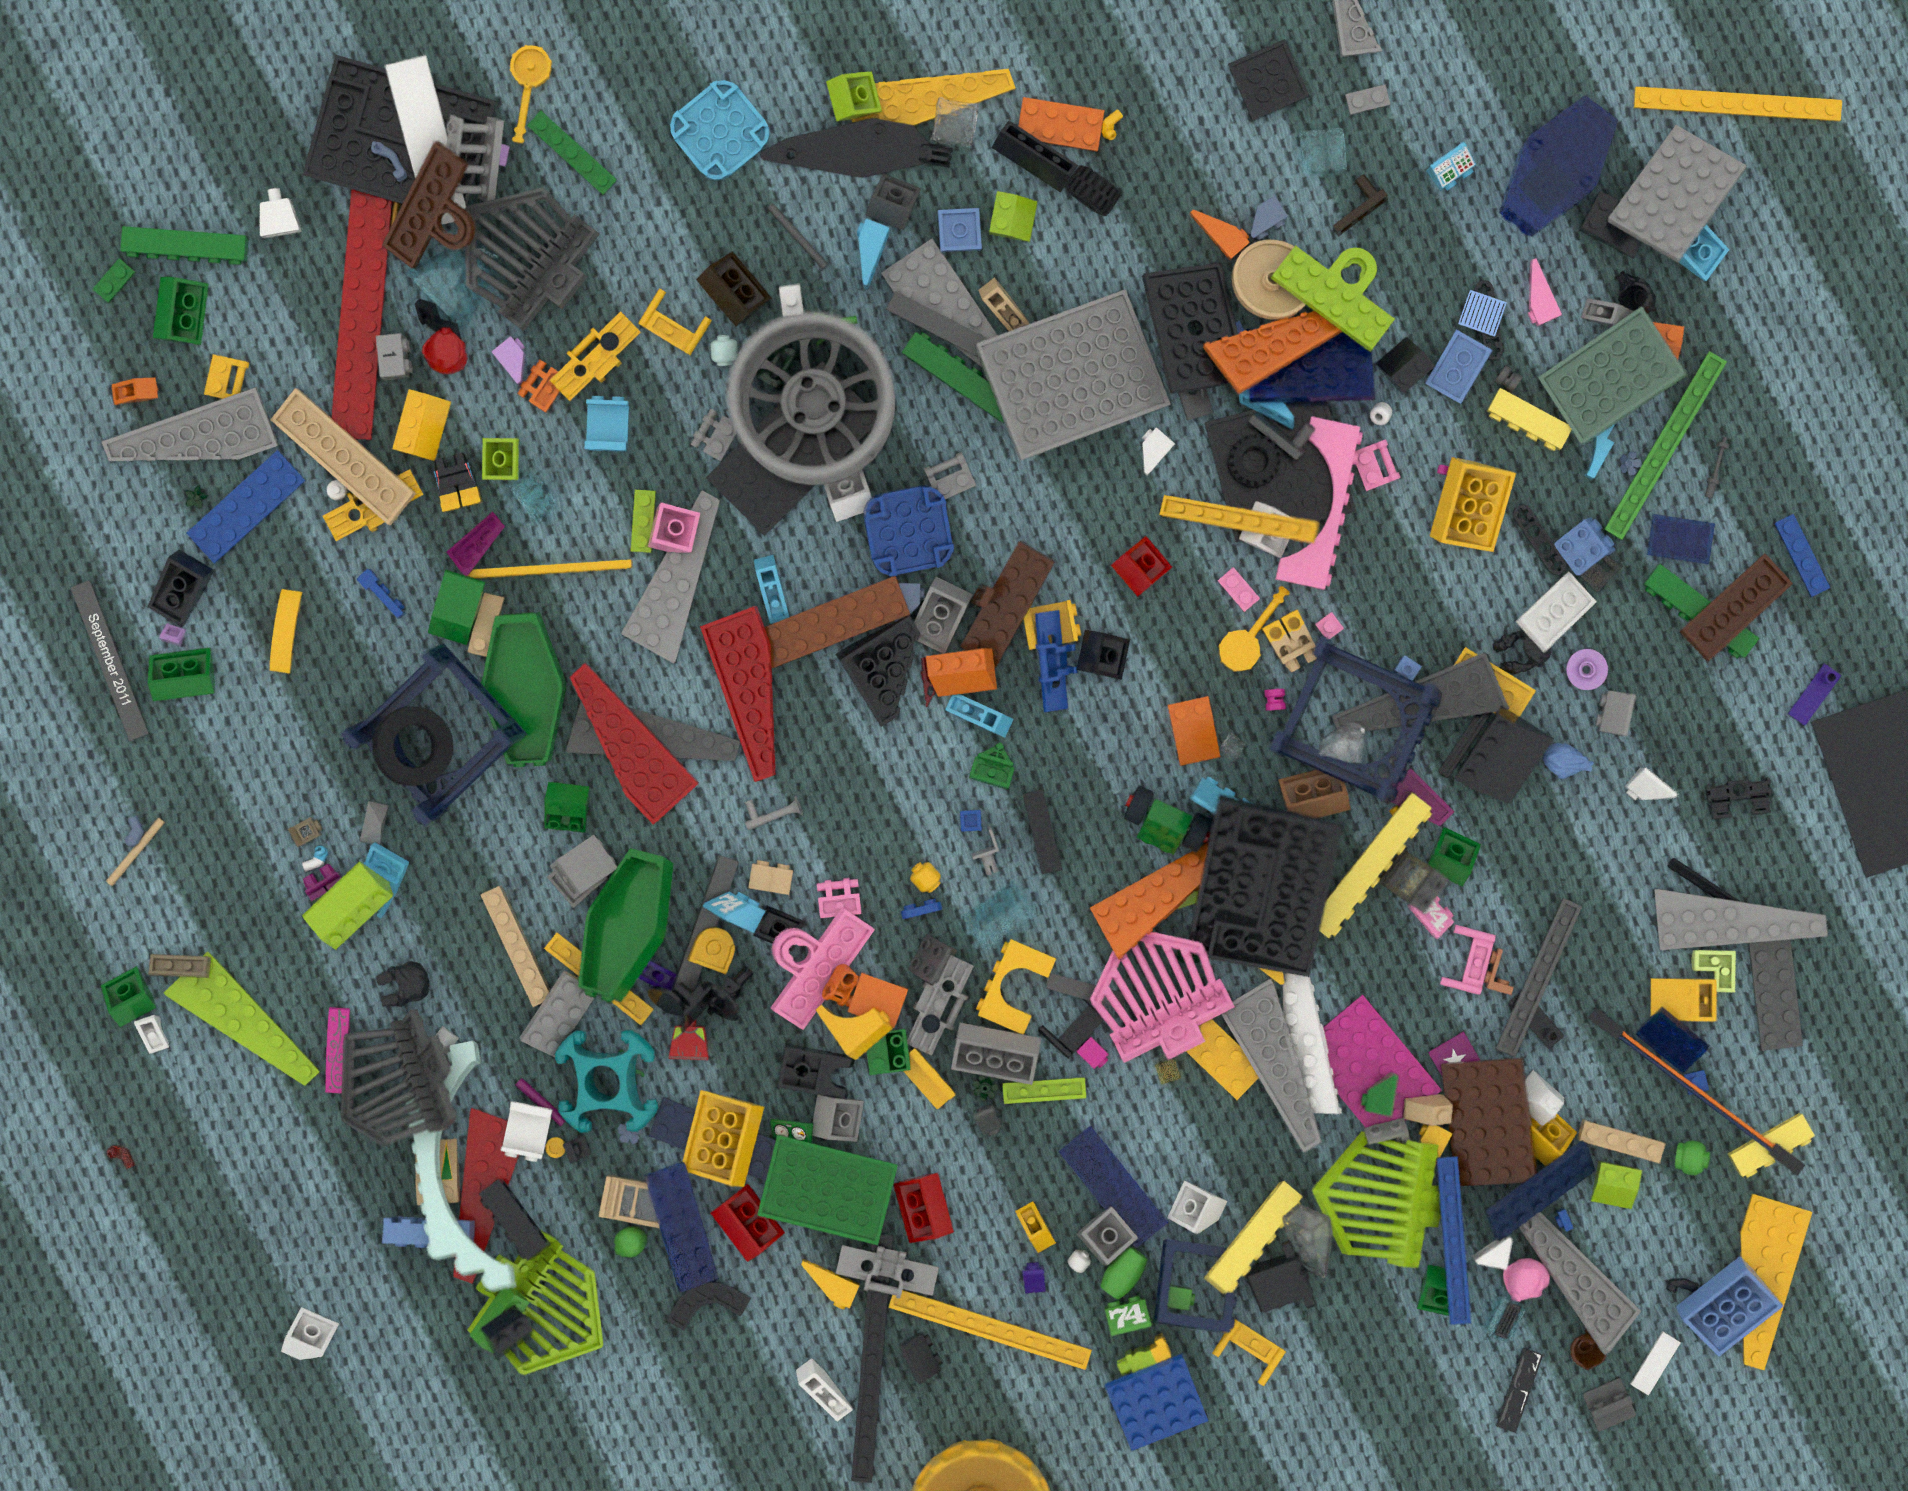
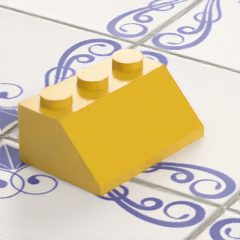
(421, 425)
(1551, 1139)

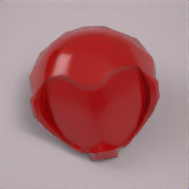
(445, 352)

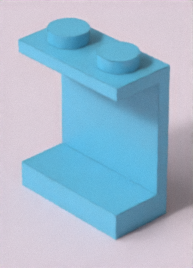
(607, 424)

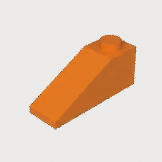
(1224, 235)

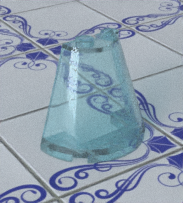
(445, 282)

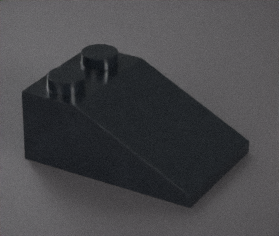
(1597, 226)
(180, 587)

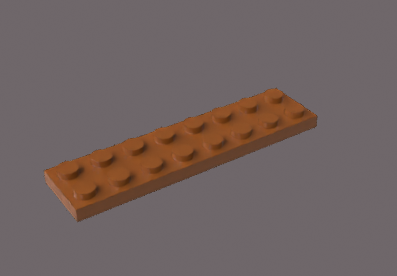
(836, 621)

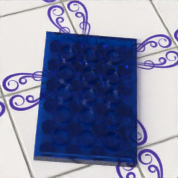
(1329, 372)

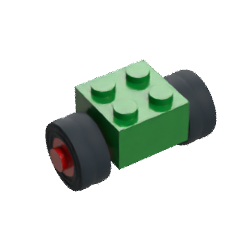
(1165, 824)

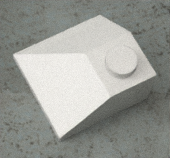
(1647, 786)
(1542, 1098)
(1196, 1208)
(308, 1335)

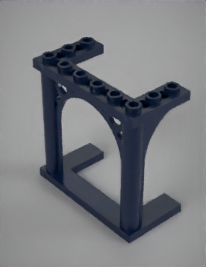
(1424, 696)
(510, 732)

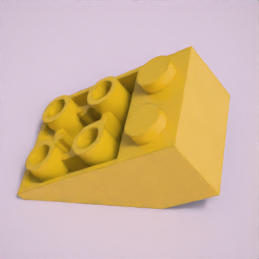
(1685, 998)

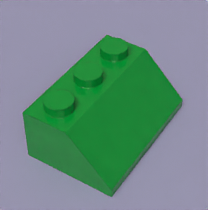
(180, 310)
(181, 674)

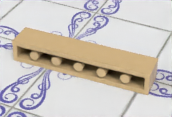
(516, 945)

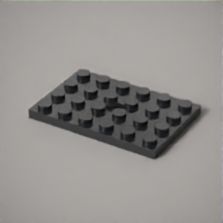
(1185, 297)

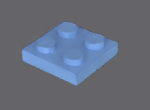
(959, 230)

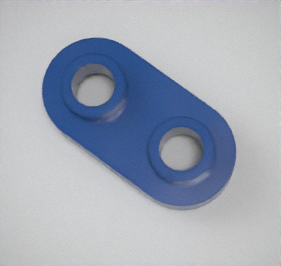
(928, 907)

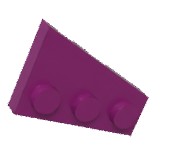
(475, 543)
(1414, 784)

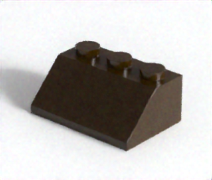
(733, 288)

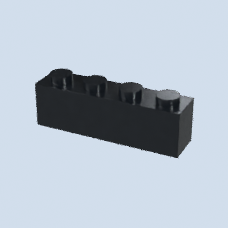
(1034, 156)
(1042, 831)
(514, 1219)

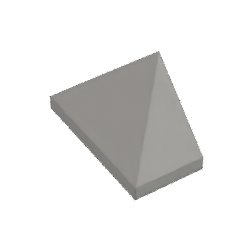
(374, 823)

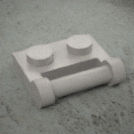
(953, 483)

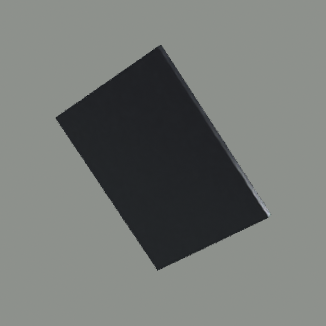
(362, 110)
(1869, 772)
(1264, 886)

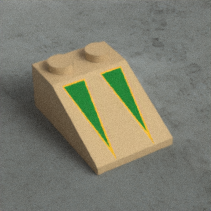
(449, 1172)

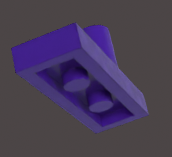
(1814, 694)

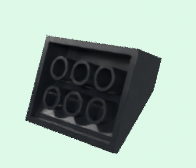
(1503, 756)

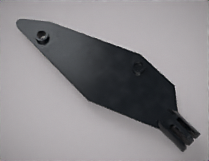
(860, 149)

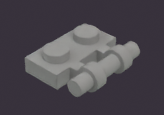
(721, 437)

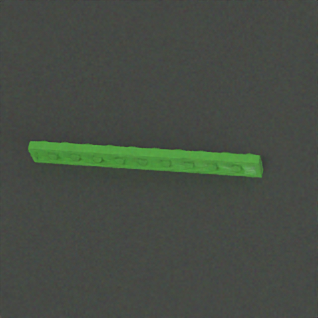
(1665, 445)

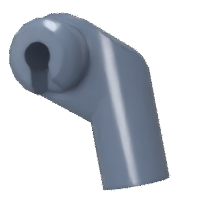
(136, 833)

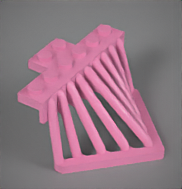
(1175, 1023)

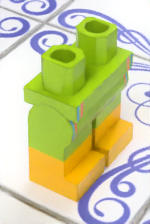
(1144, 1356)

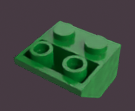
(566, 807)
(889, 1053)

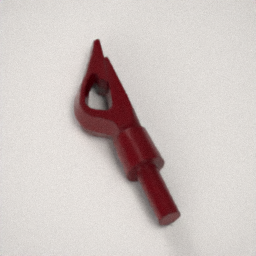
(926, 682)

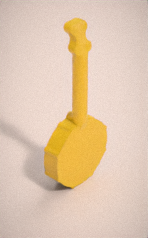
(530, 69)
(1240, 648)

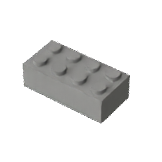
(996, 1053)

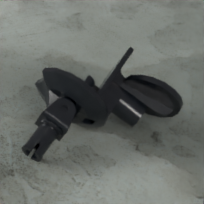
(691, 1004)

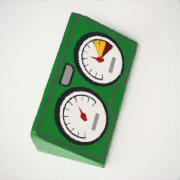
(793, 1129)

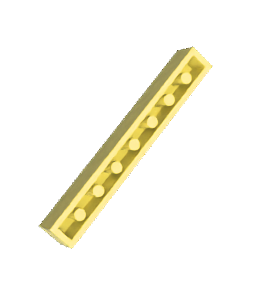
(1372, 862)

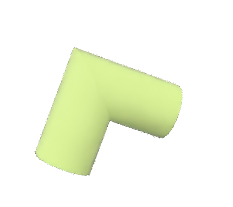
(1721, 962)

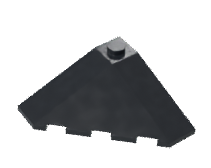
(880, 666)

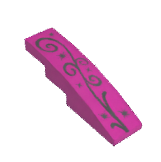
(337, 1028)

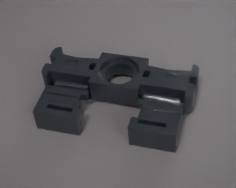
(1721, 795)

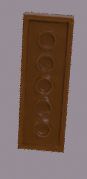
(1011, 601)
(1736, 607)

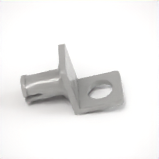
(987, 855)

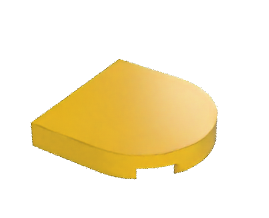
(713, 949)

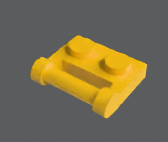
(220, 374)

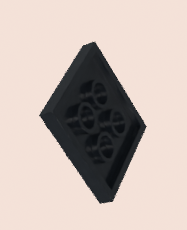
(1268, 80)

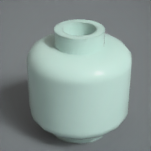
(724, 350)

